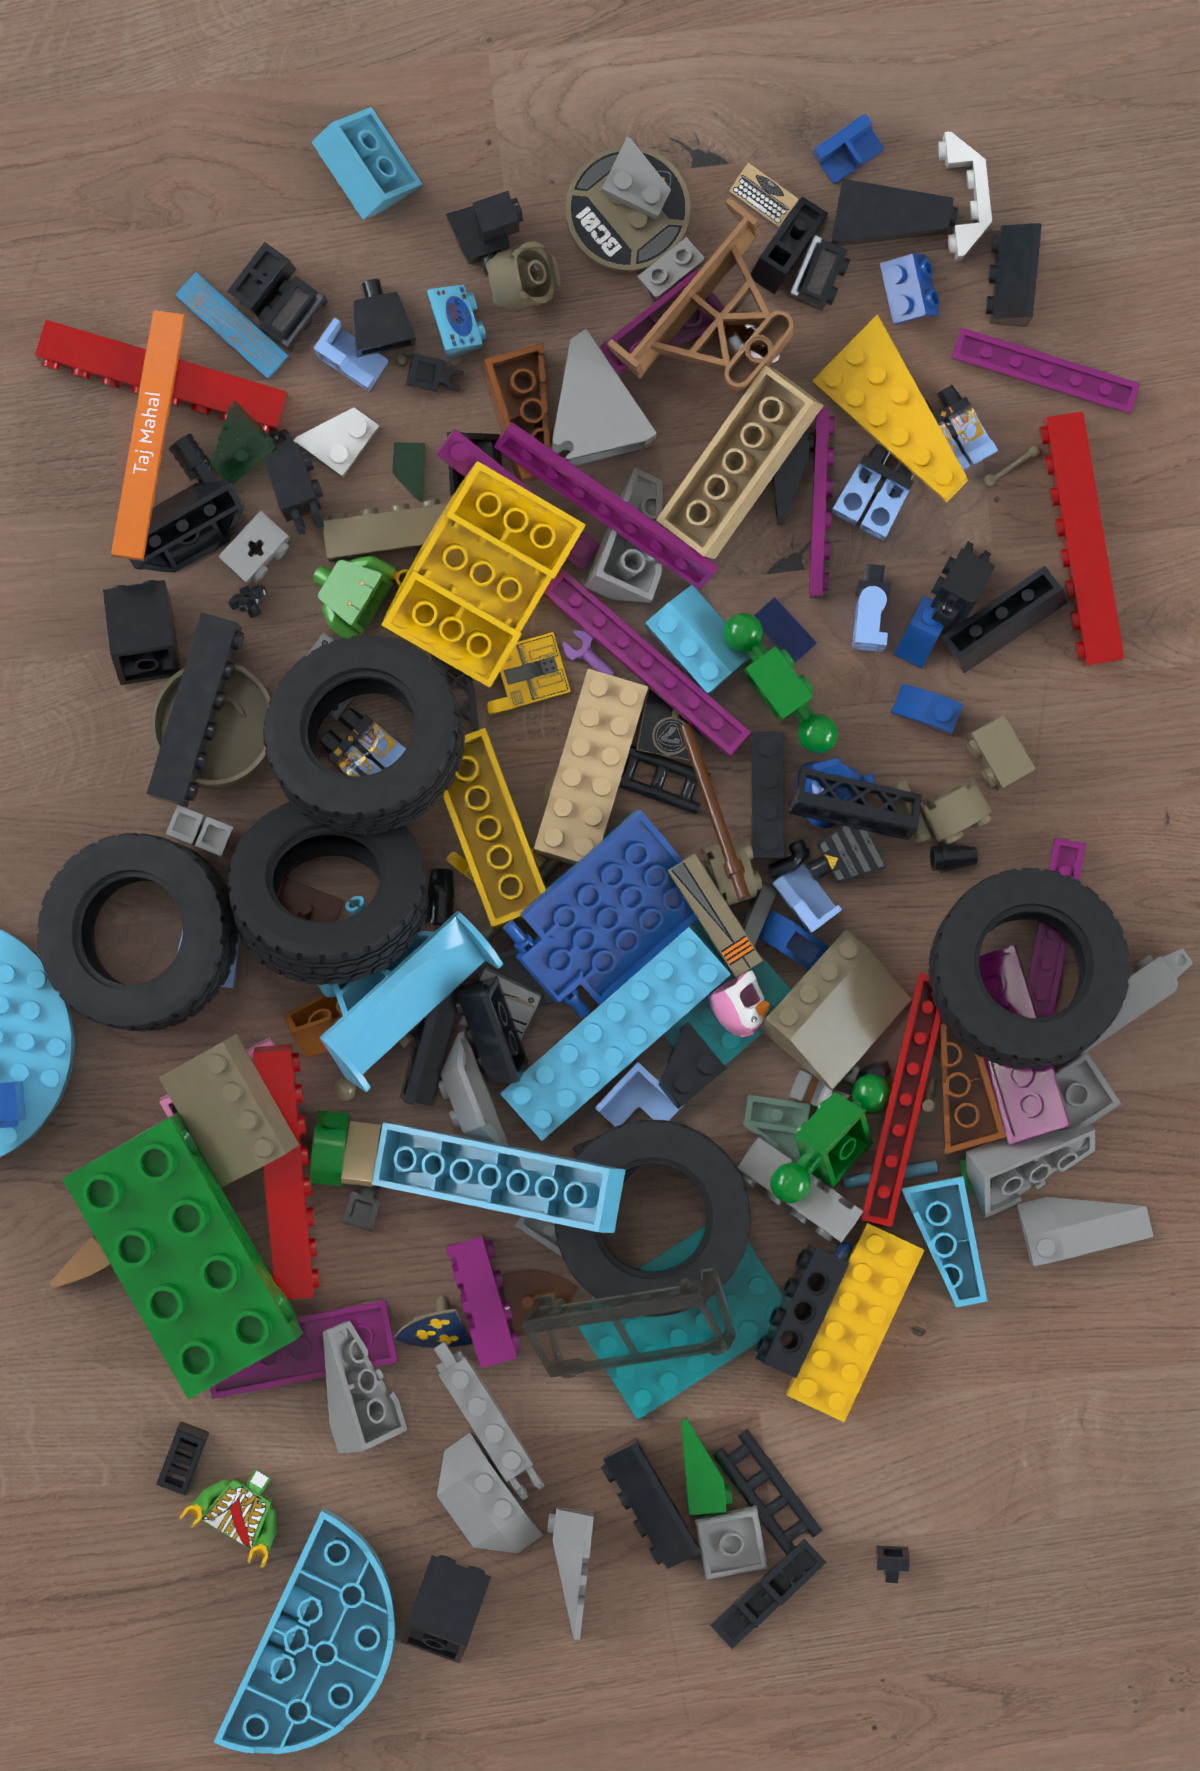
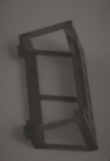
(551, 1316)

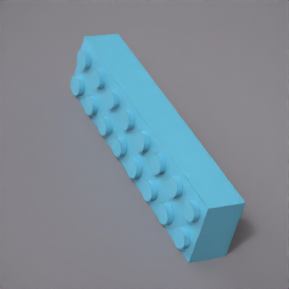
(616, 1032)
(499, 1177)

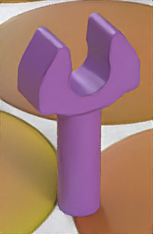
(587, 653)

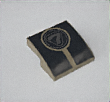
(661, 729)

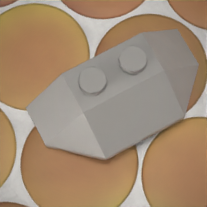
(469, 1095)
(483, 1500)

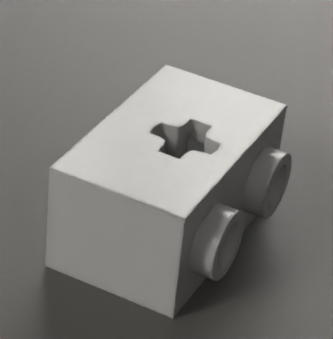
(238, 552)

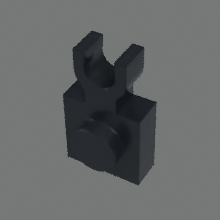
(428, 373)
(363, 1209)

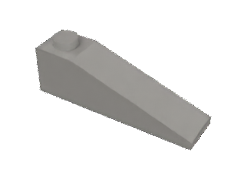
(620, 567)
(1023, 1165)
(1074, 1227)
(358, 1401)
(572, 1546)

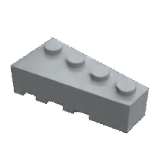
(821, 1205)

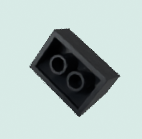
(1014, 274)
(492, 1030)

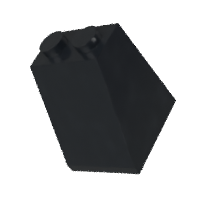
(141, 632)
(446, 1608)

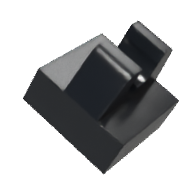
(892, 1560)

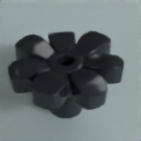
(248, 599)

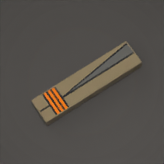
(715, 915)

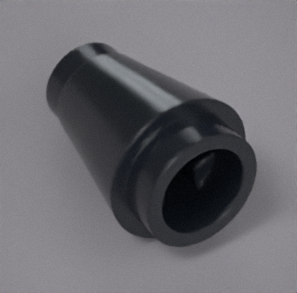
(952, 857)

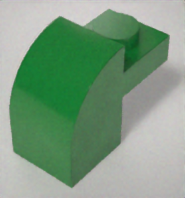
(329, 1148)

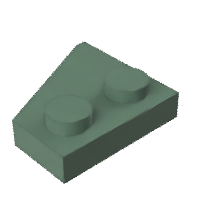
(776, 1122)

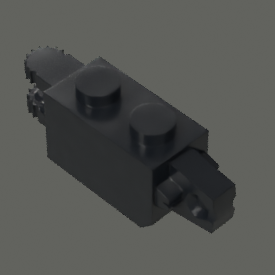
(292, 481)
(961, 586)

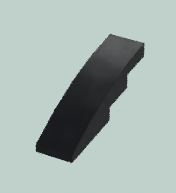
(768, 1593)

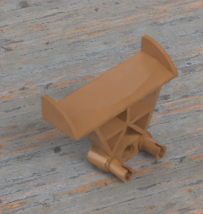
(773, 333)

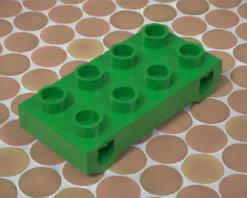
(183, 1256)

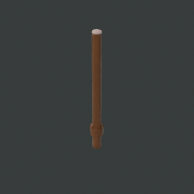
(733, 867)

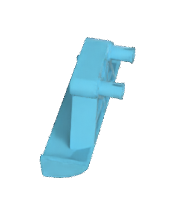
(394, 1000)

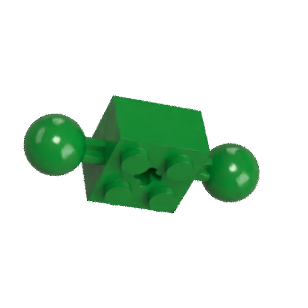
(779, 684)
(832, 1139)

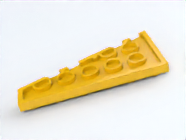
(882, 397)

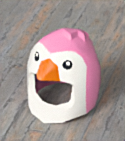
(739, 1005)

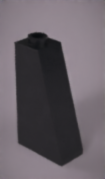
(888, 213)

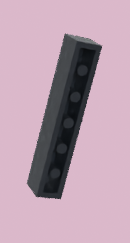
(195, 709)

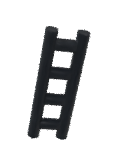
(655, 791)
(767, 1472)

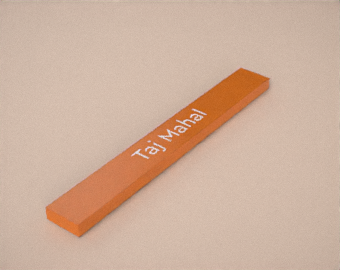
(148, 435)

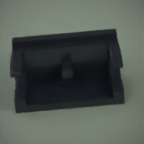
(261, 279)

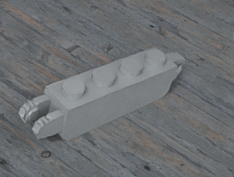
(1148, 986)
(486, 1418)

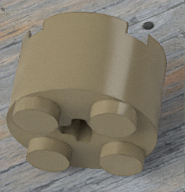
(523, 276)
(956, 810)
(716, 871)

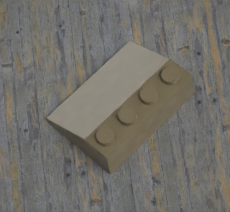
(836, 1010)
(229, 1111)

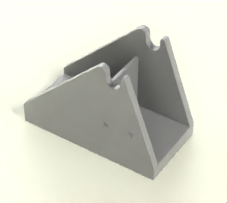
(596, 410)

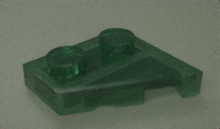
(240, 445)

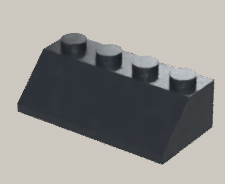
(651, 1504)

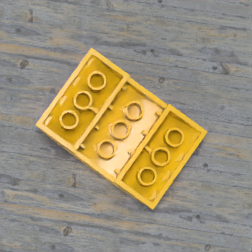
(481, 573)

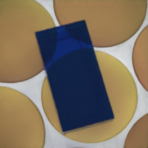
(784, 630)

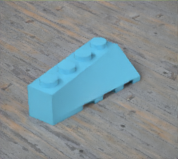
(948, 1230)

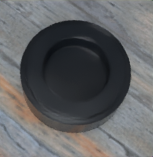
(879, 1068)

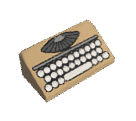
(764, 195)

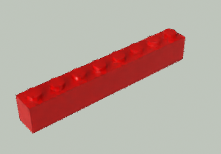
(123, 364)
(1082, 538)
(902, 1107)
(286, 1182)

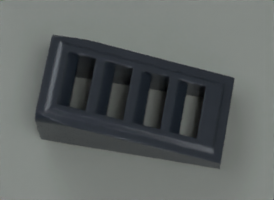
(190, 1433)

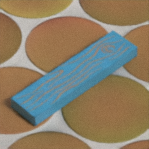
(232, 325)

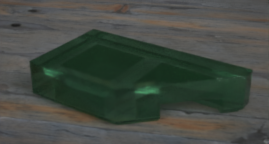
(409, 467)

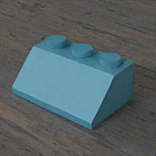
(366, 162)
(695, 639)

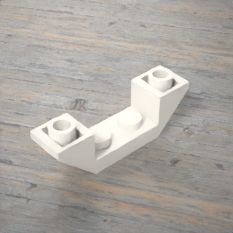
(958, 155)

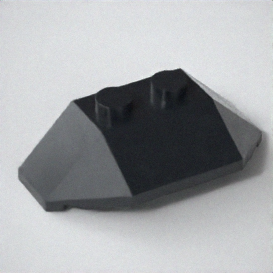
(190, 526)

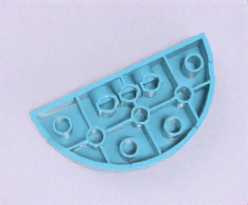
(34, 1039)
(320, 1648)

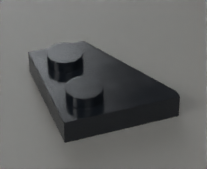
(689, 1067)

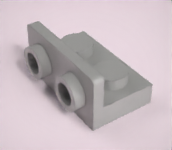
(671, 269)

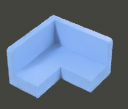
(339, 351)
(806, 898)
(636, 1090)

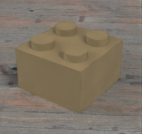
(999, 753)

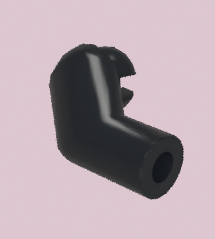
(791, 863)

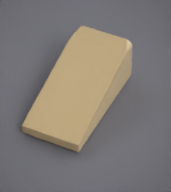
(360, 1153)

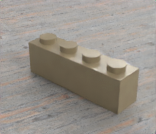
(380, 532)

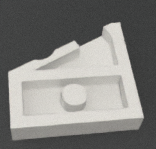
(339, 440)

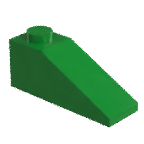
(703, 1479)

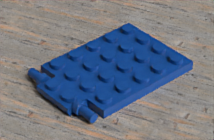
(604, 916)

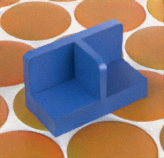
(848, 149)

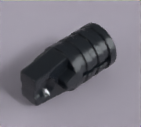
(192, 459)
(440, 896)

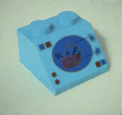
(456, 321)

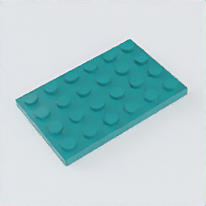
(645, 1386)

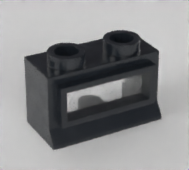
(818, 273)
(291, 312)

